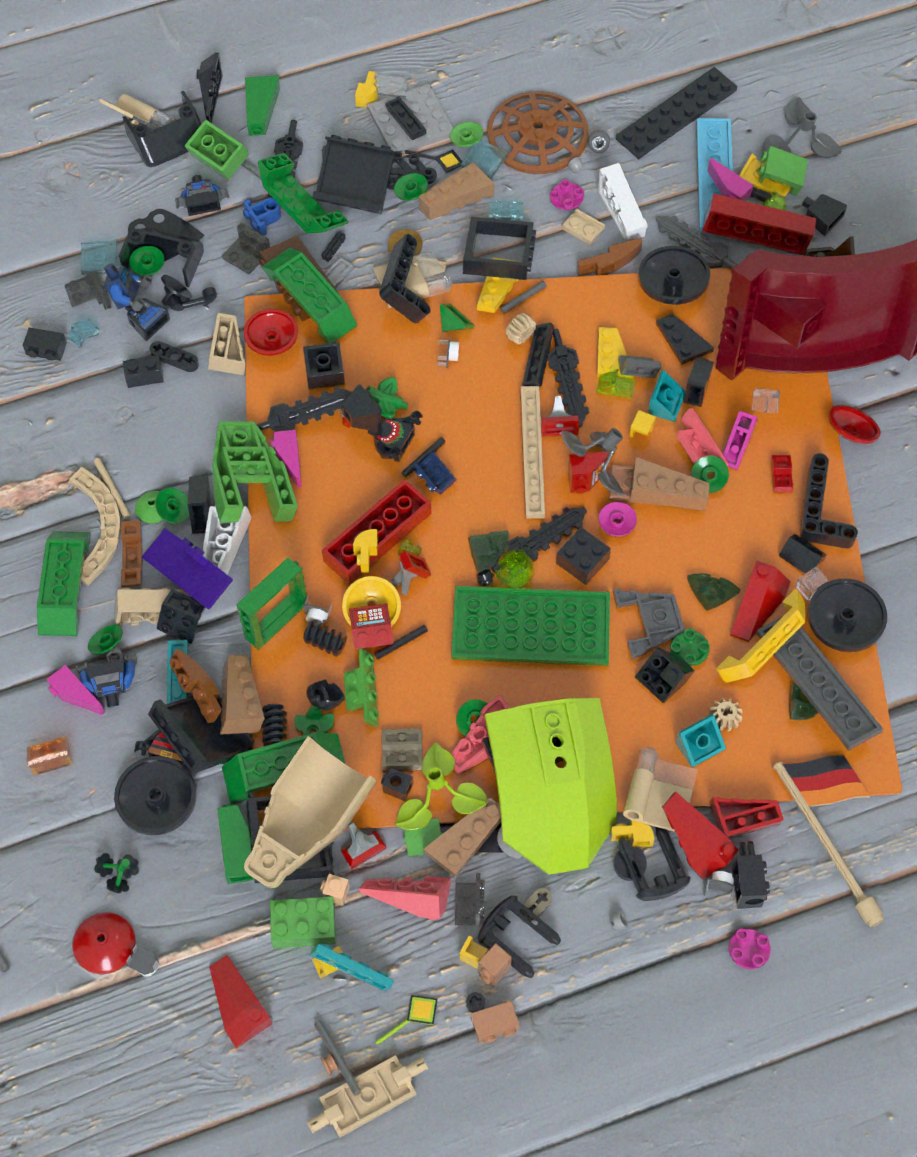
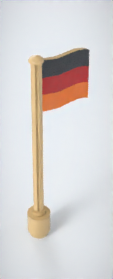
(826, 783)

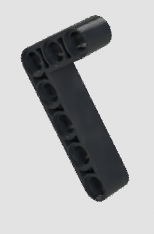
(392, 286)
(815, 506)

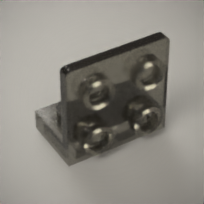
(246, 249)
(87, 289)
(468, 906)

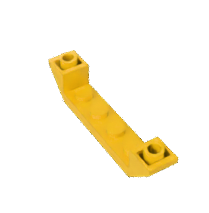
(761, 652)

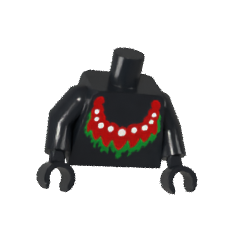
(395, 436)

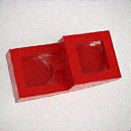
(782, 473)

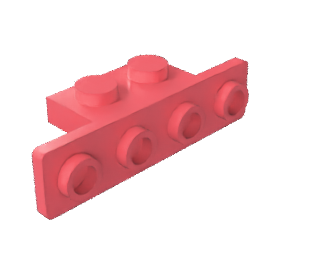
(697, 439)

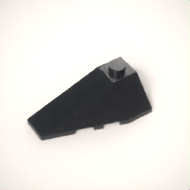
(210, 80)

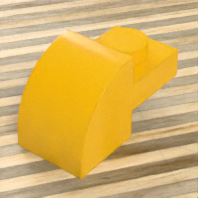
(366, 92)
(364, 546)
(639, 833)

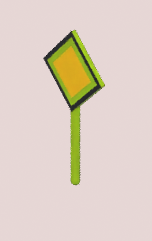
(421, 1011)

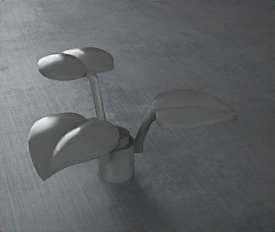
(799, 113)
(607, 443)

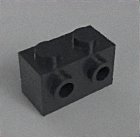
(44, 344)
(143, 371)

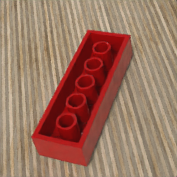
(759, 224)
(391, 516)

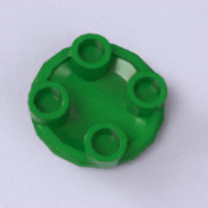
(690, 647)

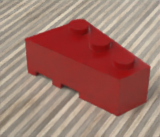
(741, 816)

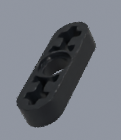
(179, 362)

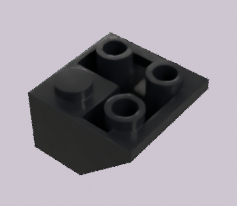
(361, 410)
(664, 674)

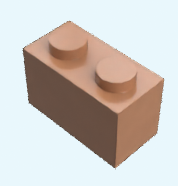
(494, 965)
(495, 1022)

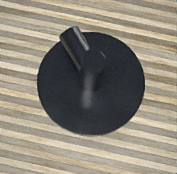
(174, 287)

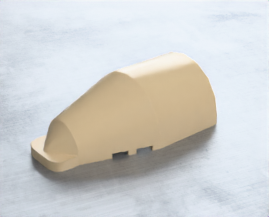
(305, 813)

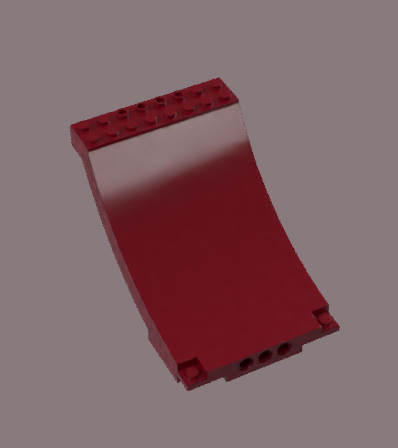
(819, 311)

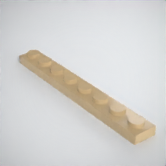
(532, 452)

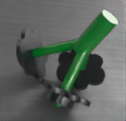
(125, 866)

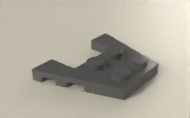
(658, 615)

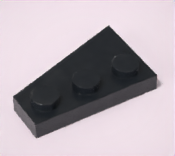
(682, 339)

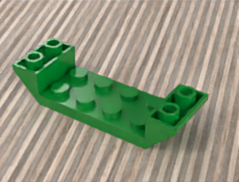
(293, 198)
(312, 294)
(61, 583)
(264, 765)

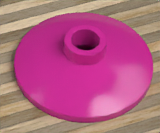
(617, 512)

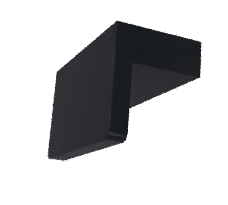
(801, 554)

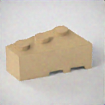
(226, 347)

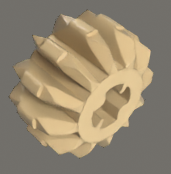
(520, 328)
(734, 714)

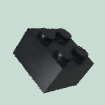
(323, 365)
(583, 555)

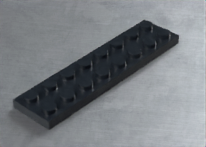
(676, 113)

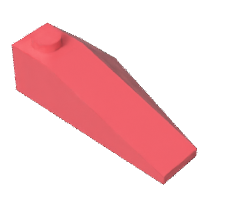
(470, 749)
(422, 897)

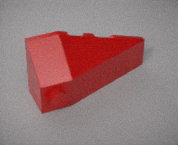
(762, 596)
(702, 841)
(238, 1005)

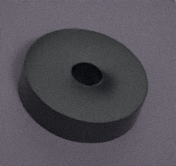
(620, 867)

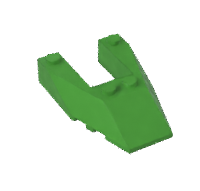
(245, 457)

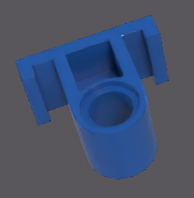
(262, 214)

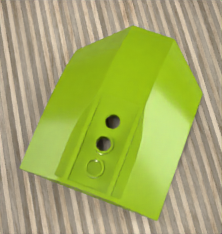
(548, 811)

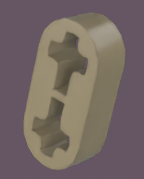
(541, 907)

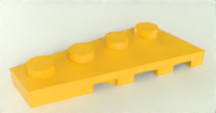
(494, 292)

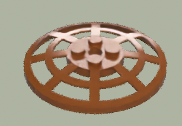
(538, 136)

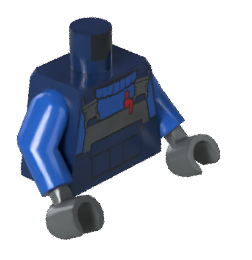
(124, 287)

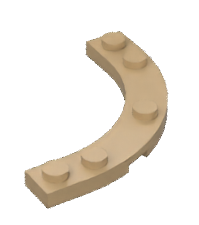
(110, 524)

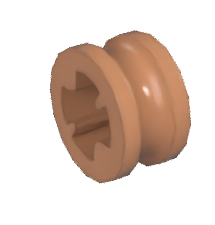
(329, 1064)

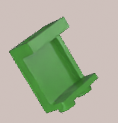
(783, 168)

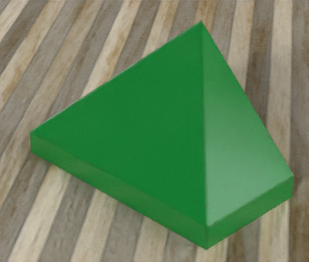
(452, 319)

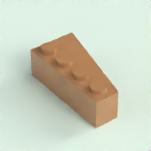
(456, 191)
(666, 487)
(240, 698)
(463, 840)

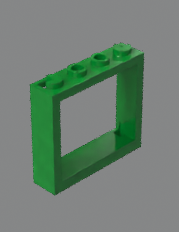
(261, 632)

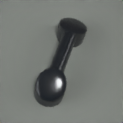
(176, 304)

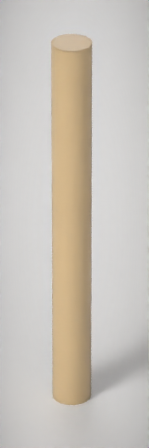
(110, 485)

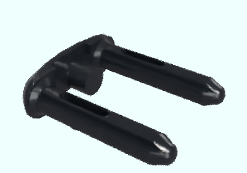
(663, 888)
(496, 918)

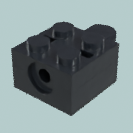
(749, 878)

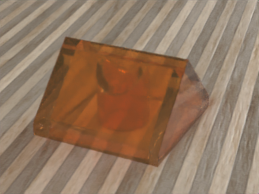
(48, 756)

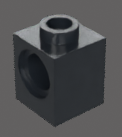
(401, 791)

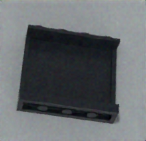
(354, 174)
(193, 738)

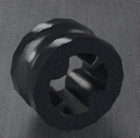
(478, 996)

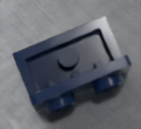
(435, 473)

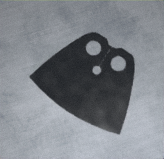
(171, 224)

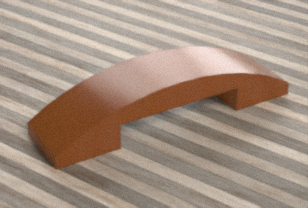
(131, 553)

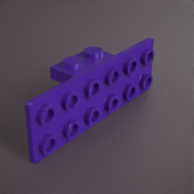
(187, 568)

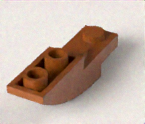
(607, 263)
(196, 680)

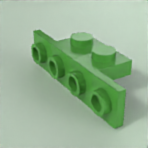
(361, 689)

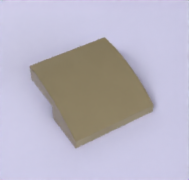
(402, 749)

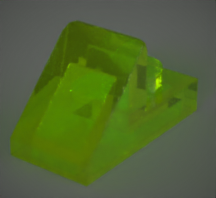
(611, 384)

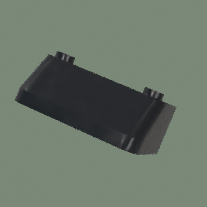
(166, 141)
(184, 246)

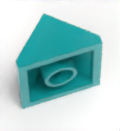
(666, 398)
(700, 741)

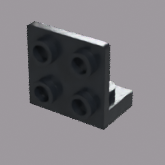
(180, 616)

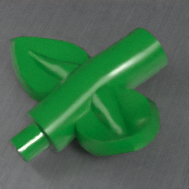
(387, 398)

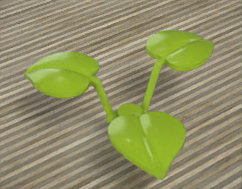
(436, 765)

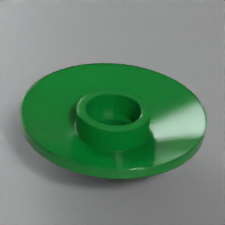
(410, 186)
(144, 255)
(711, 464)
(177, 500)
(105, 639)
(463, 716)

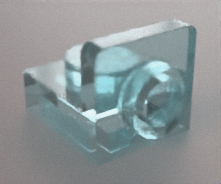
(83, 330)

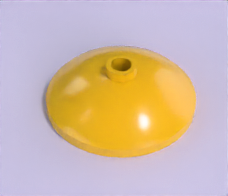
(372, 589)

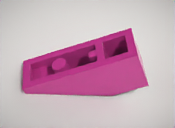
(728, 182)
(739, 439)
(287, 451)
(71, 690)

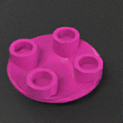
(566, 195)
(749, 948)

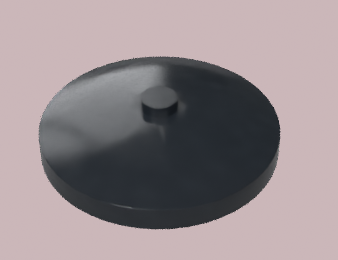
(674, 275)
(847, 615)
(155, 795)

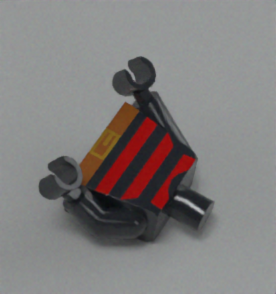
(157, 746)

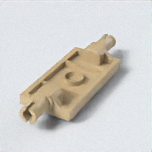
(381, 1091)

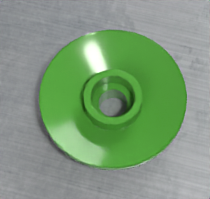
(466, 134)
(146, 512)

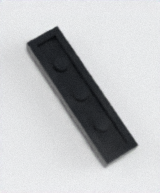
(538, 355)

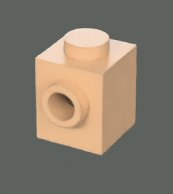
(336, 887)

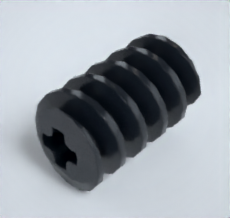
(323, 639)
(273, 724)

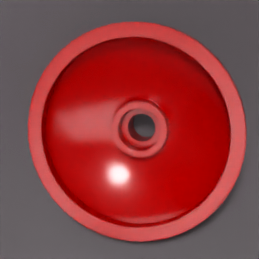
(268, 325)
(853, 424)
(110, 954)

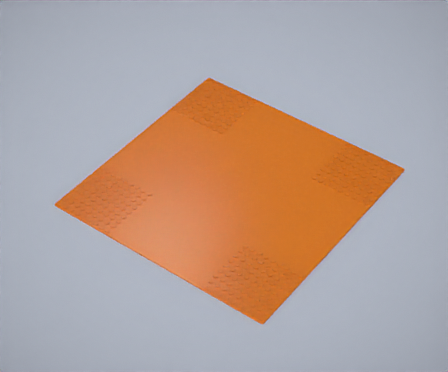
(480, 418)

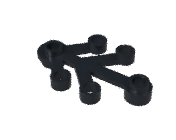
(429, 173)

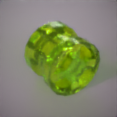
(408, 546)

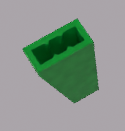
(260, 102)
(234, 842)

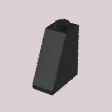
(698, 382)
(198, 503)

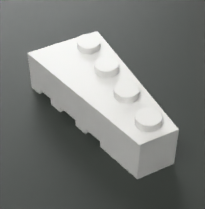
(621, 202)
(224, 538)

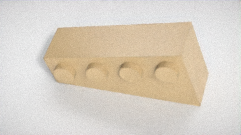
(139, 605)

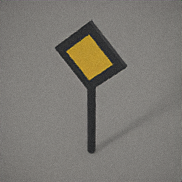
(447, 160)

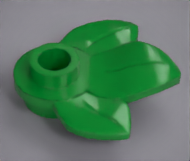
(314, 721)

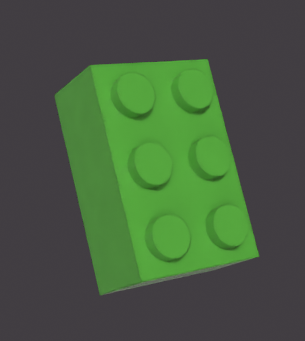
(216, 149)
(302, 922)

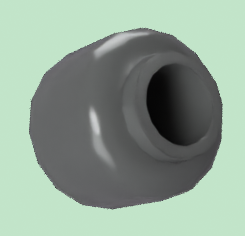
(601, 146)

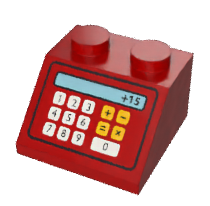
(584, 471)
(371, 626)

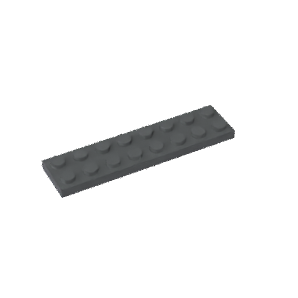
(825, 689)

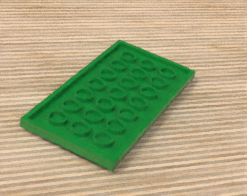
(531, 625)

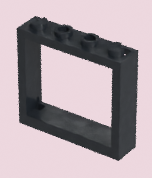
(494, 267)
(261, 803)

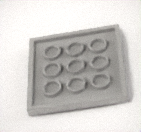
(426, 109)

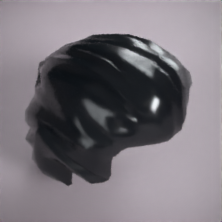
(324, 695)

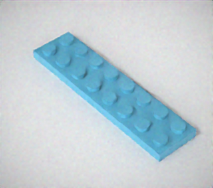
(713, 142)

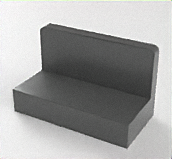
(638, 366)

